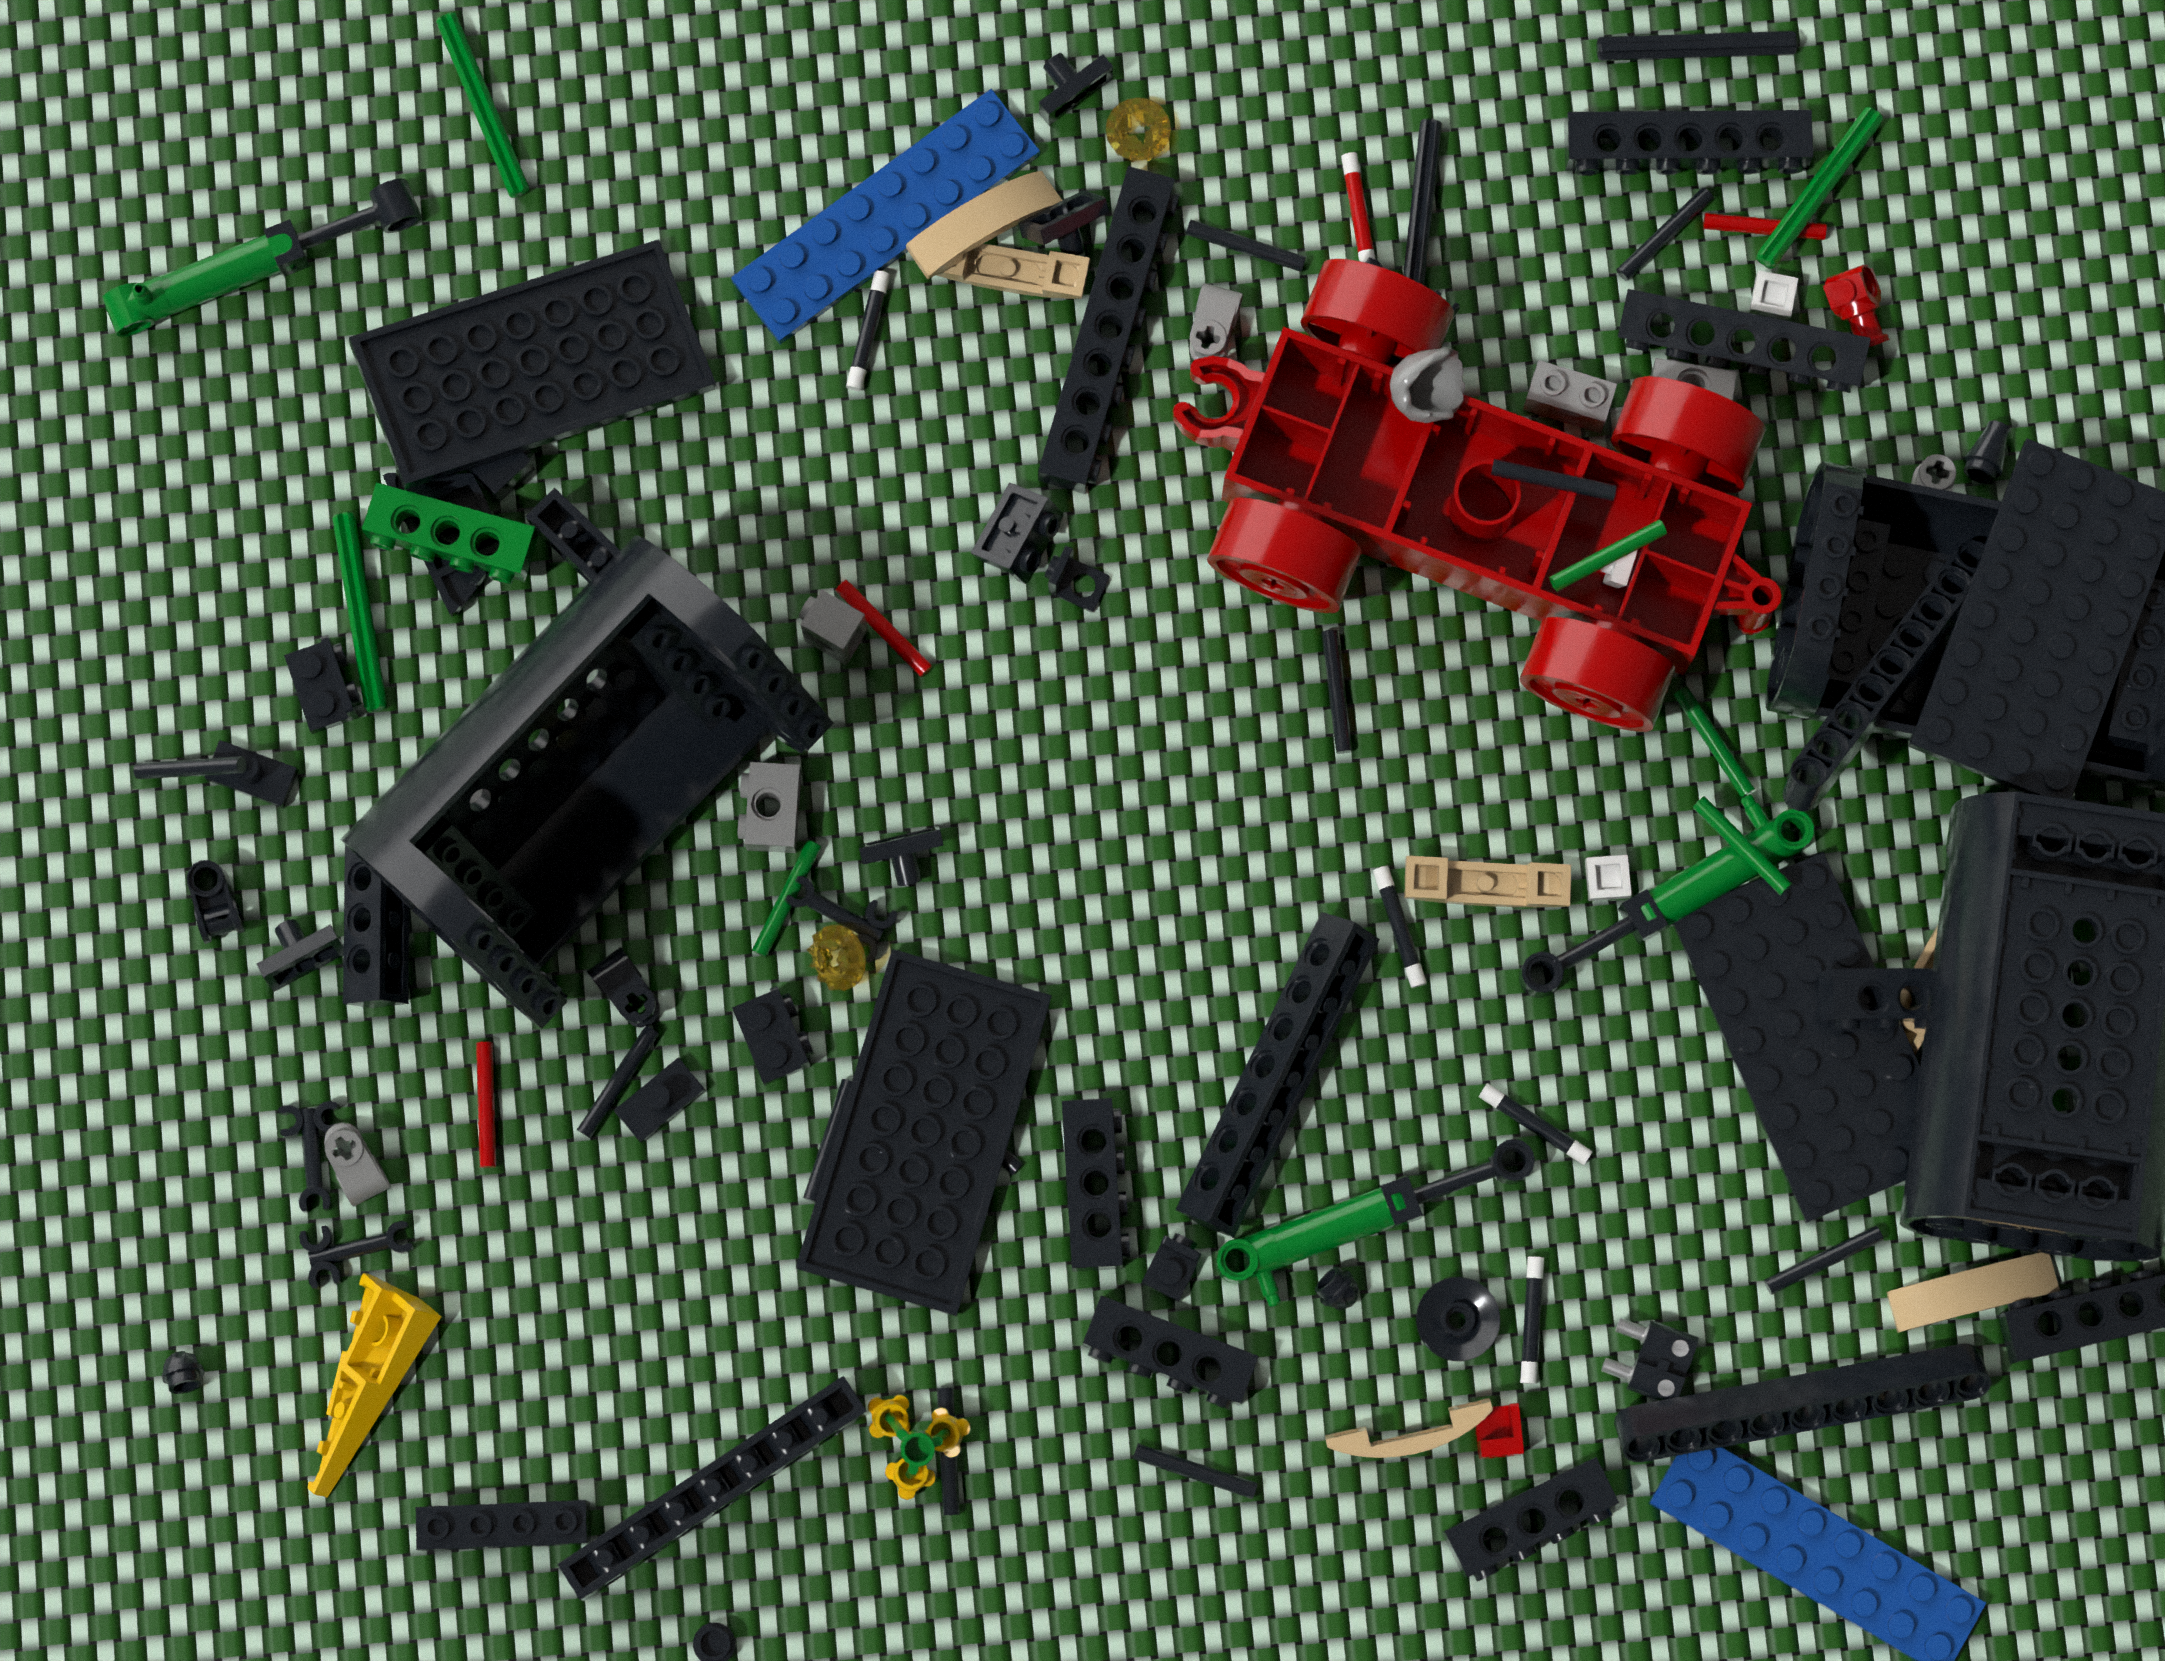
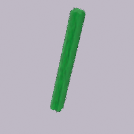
(482, 105)
(1819, 187)
(359, 612)

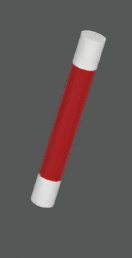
(1358, 206)

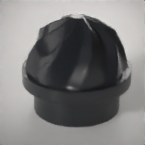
(1337, 1289)
(182, 1373)

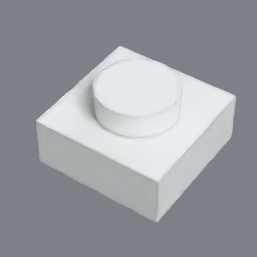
(1773, 295)
(1619, 571)
(1608, 877)

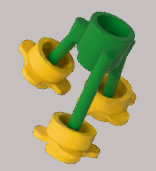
(916, 1446)

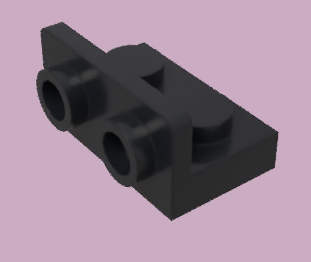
(1018, 532)
(322, 685)
(772, 1036)

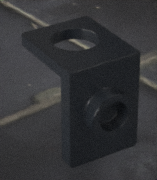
(1063, 571)

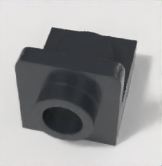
(1172, 1266)

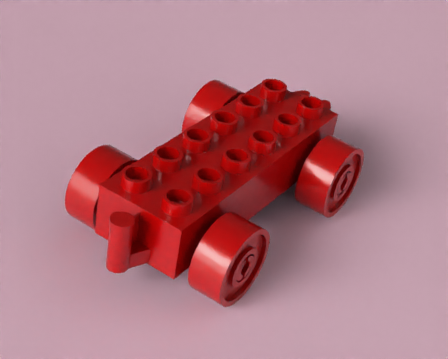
(1342, 472)

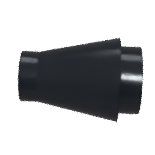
(1987, 455)

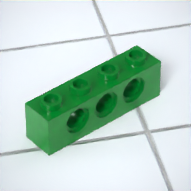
(393, 505)

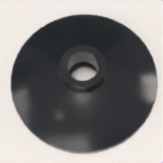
(1462, 1297)

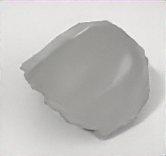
(1428, 385)

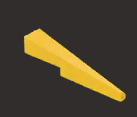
(384, 1345)

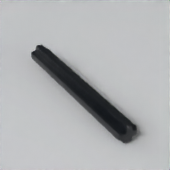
(1696, 45)
(1422, 200)

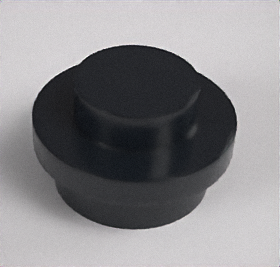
(714, 1642)

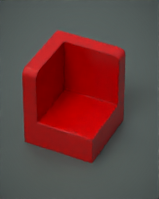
(1500, 1433)

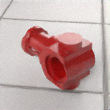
(1854, 298)

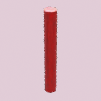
(1758, 225)
(884, 629)
(486, 1104)

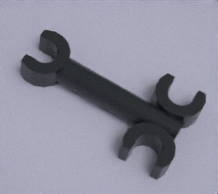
(868, 929)
(308, 1123)
(322, 1255)

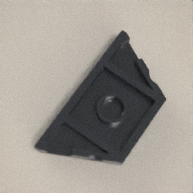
(463, 490)

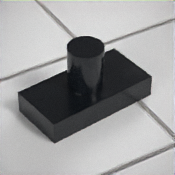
(1072, 86)
(1063, 221)
(262, 779)
(902, 852)
(299, 953)
(659, 1100)

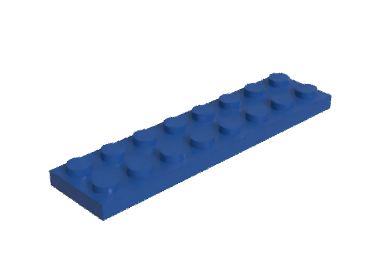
(882, 214)
(1818, 1554)

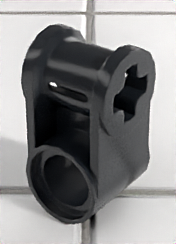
(214, 904)
(623, 984)

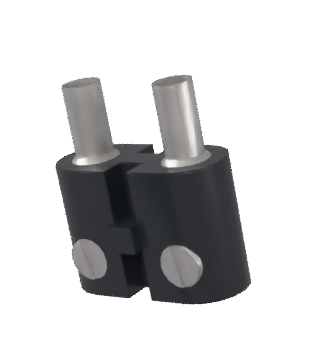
(1660, 1362)

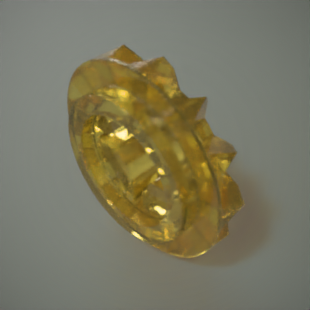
(1146, 114)
(850, 958)

